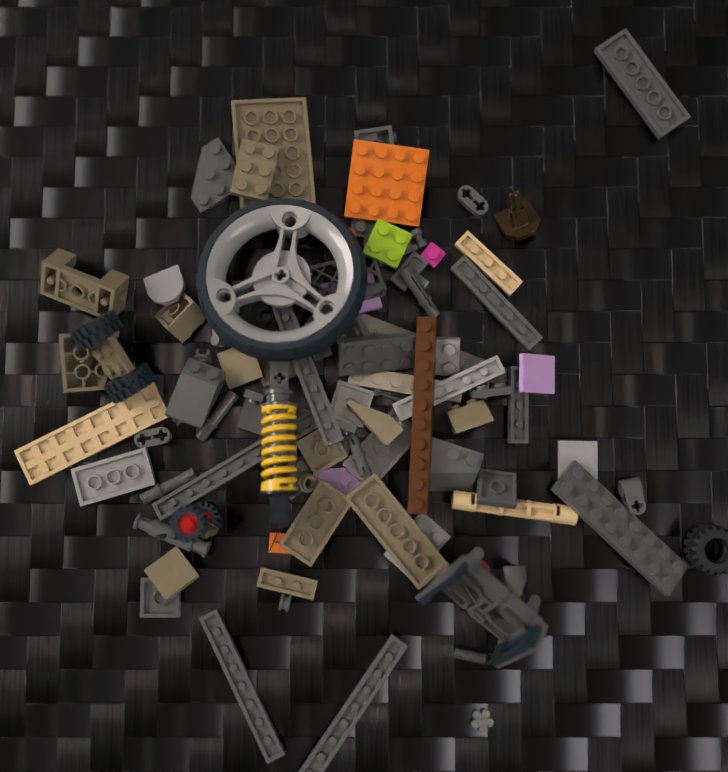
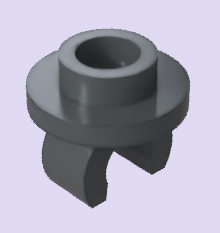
(205, 358)

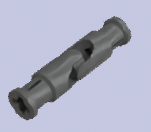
(161, 531)

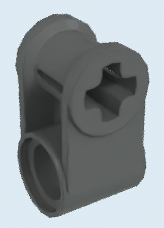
(632, 493)

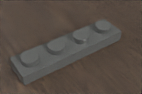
(517, 410)

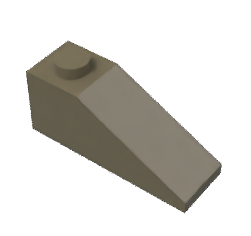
(380, 424)

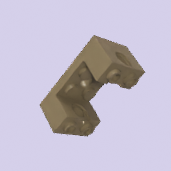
(97, 295)

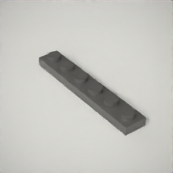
(496, 303)

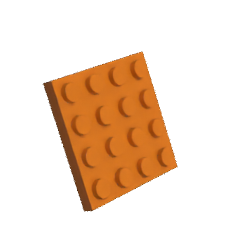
(386, 183)

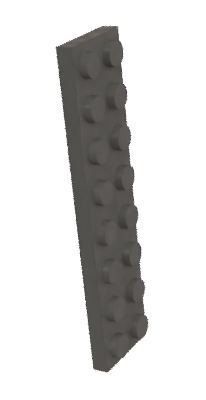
(620, 528)

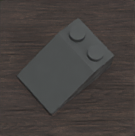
(195, 393)

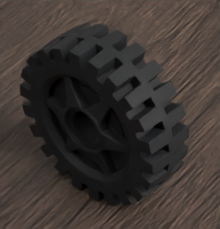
(253, 314)

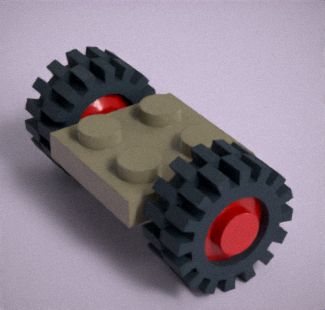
(196, 522)

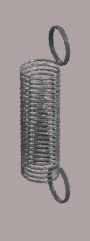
(458, 652)

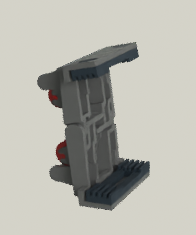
(478, 592)

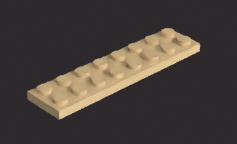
(91, 434)

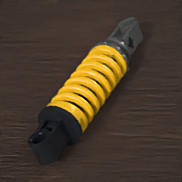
(277, 444)

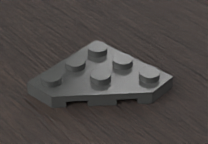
(213, 176)

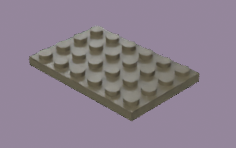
(284, 125)

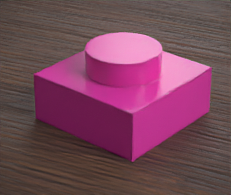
(433, 255)

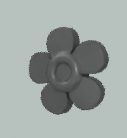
(482, 720)

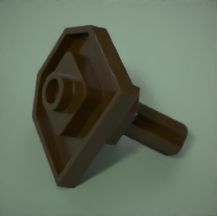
(519, 220)

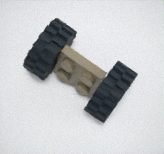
(124, 377)

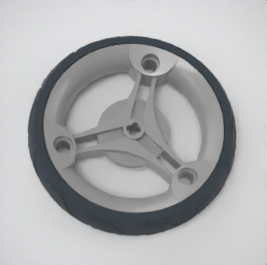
(267, 282)

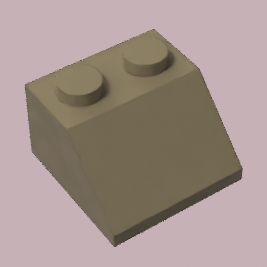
(181, 317)
(468, 416)

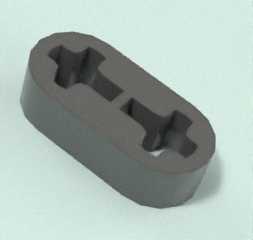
(475, 197)
(154, 441)

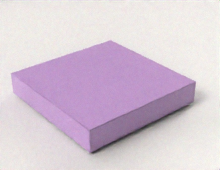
(536, 373)

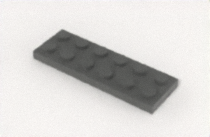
(642, 83)

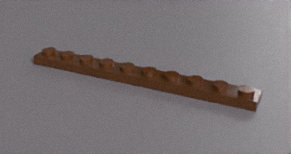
(422, 415)

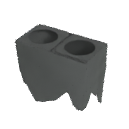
(514, 579)

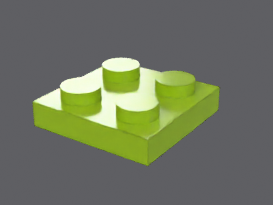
(387, 243)

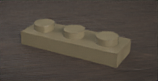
(287, 583)

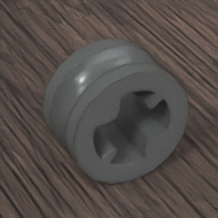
(285, 602)

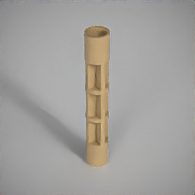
(525, 509)

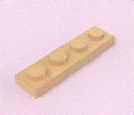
(488, 263)

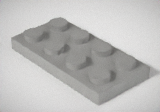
(113, 476)

